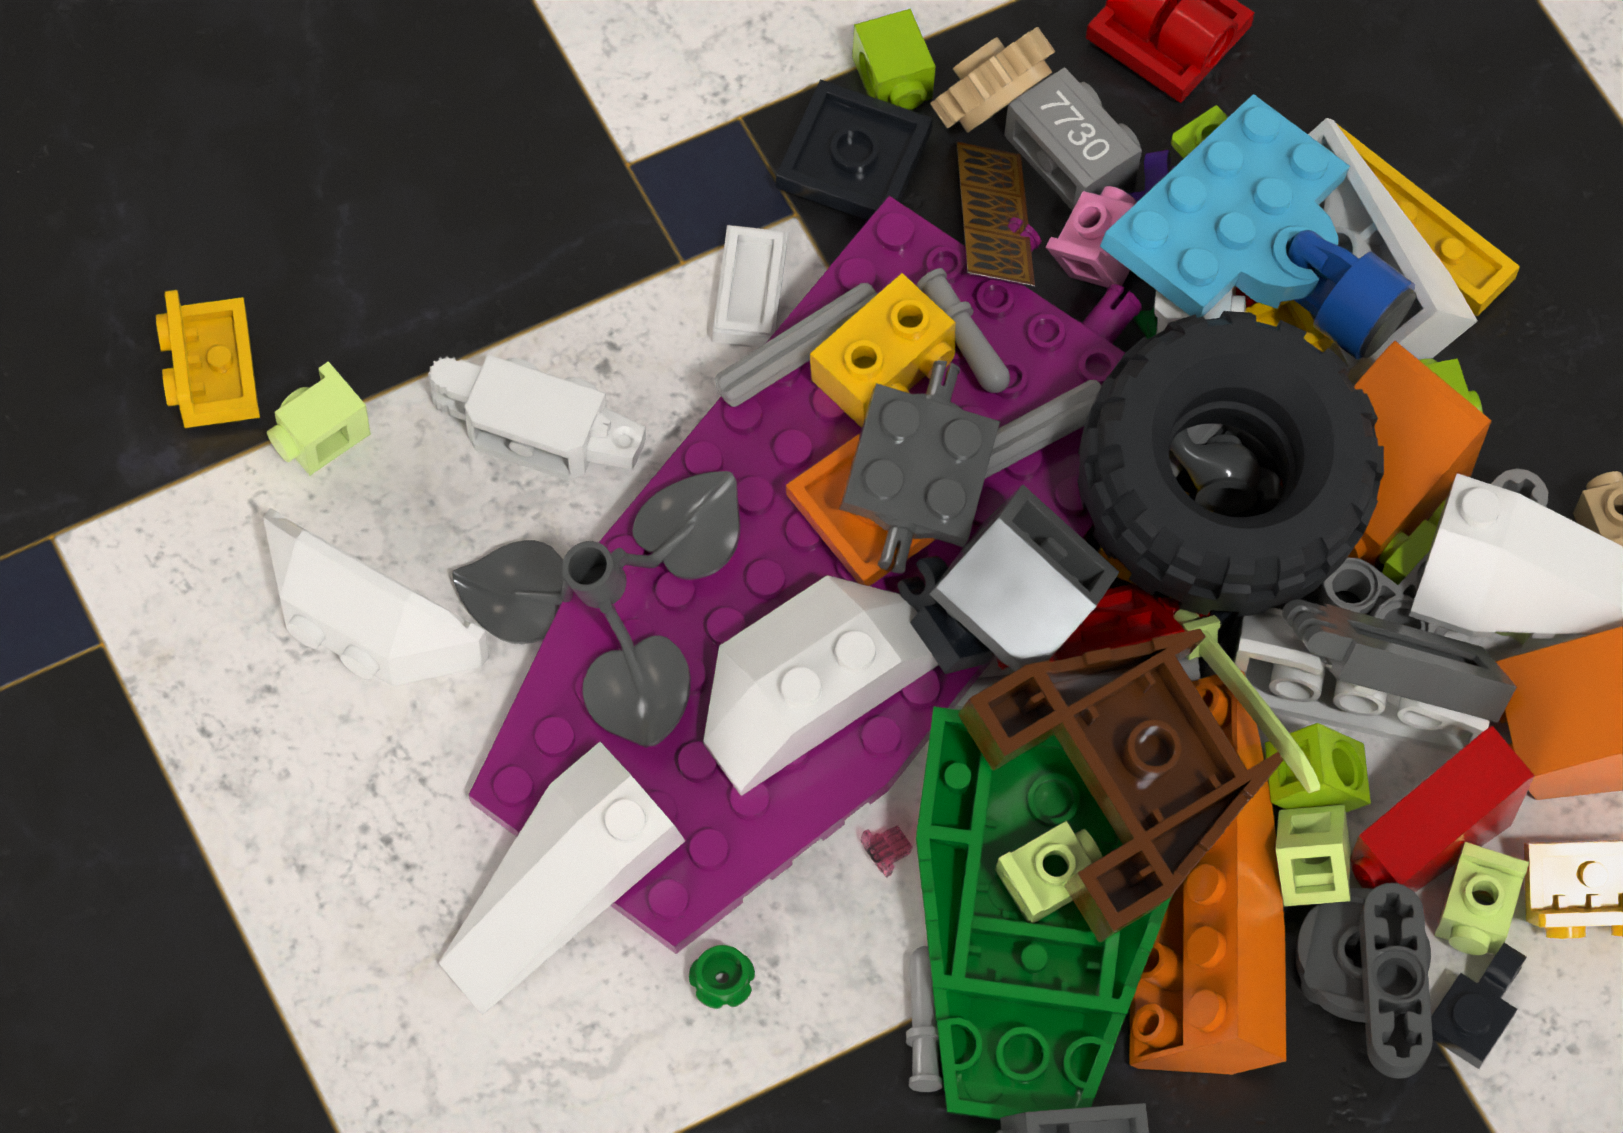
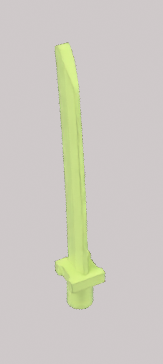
(1247, 695)

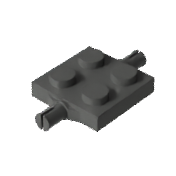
(919, 466)

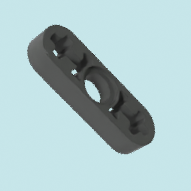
(1379, 1027)

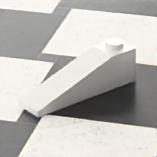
(1373, 222)
(1516, 568)
(1304, 688)
(568, 864)

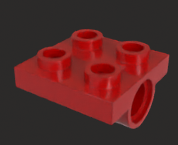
(1170, 39)

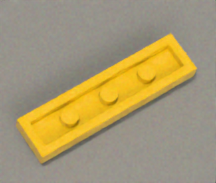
(1472, 261)

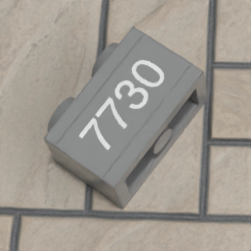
(1072, 138)

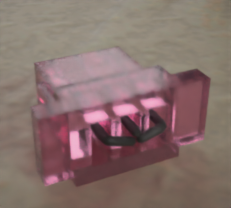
(886, 848)

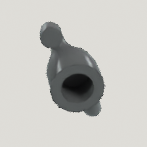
(1226, 474)

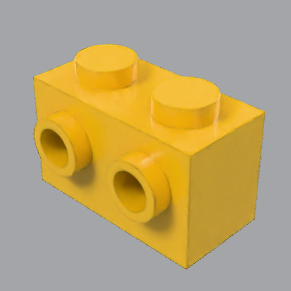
(883, 343)

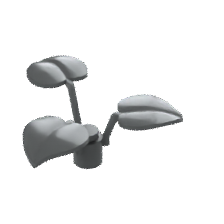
(646, 685)

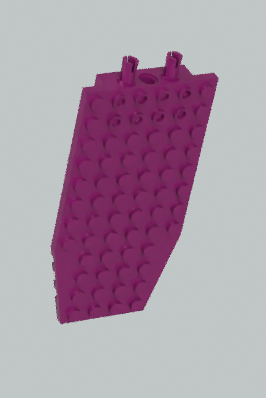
(766, 443)

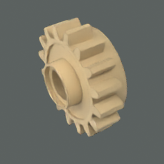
(994, 79)

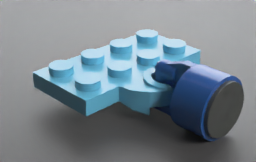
(1252, 219)

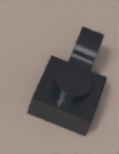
(944, 636)
(1474, 1013)

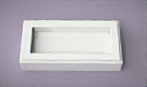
(750, 286)

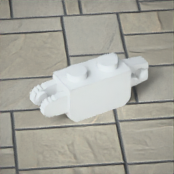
(535, 416)

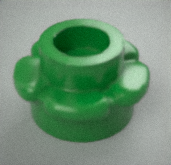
(727, 961)

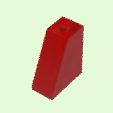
(1459, 803)

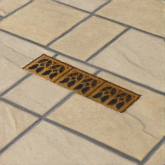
(991, 196)

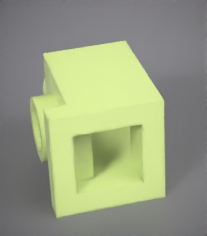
(319, 422)
(1313, 855)
(1488, 877)
(1027, 881)

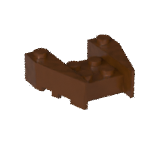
(1142, 752)

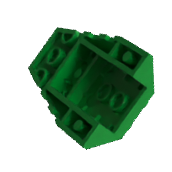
(1017, 1003)

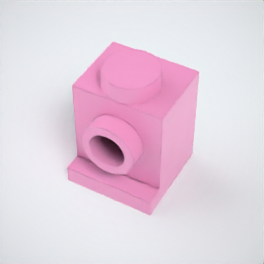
(1080, 240)

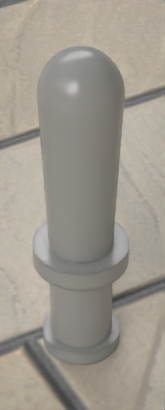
(976, 349)
(924, 1031)

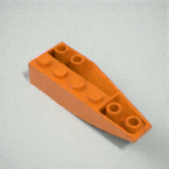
(1218, 963)

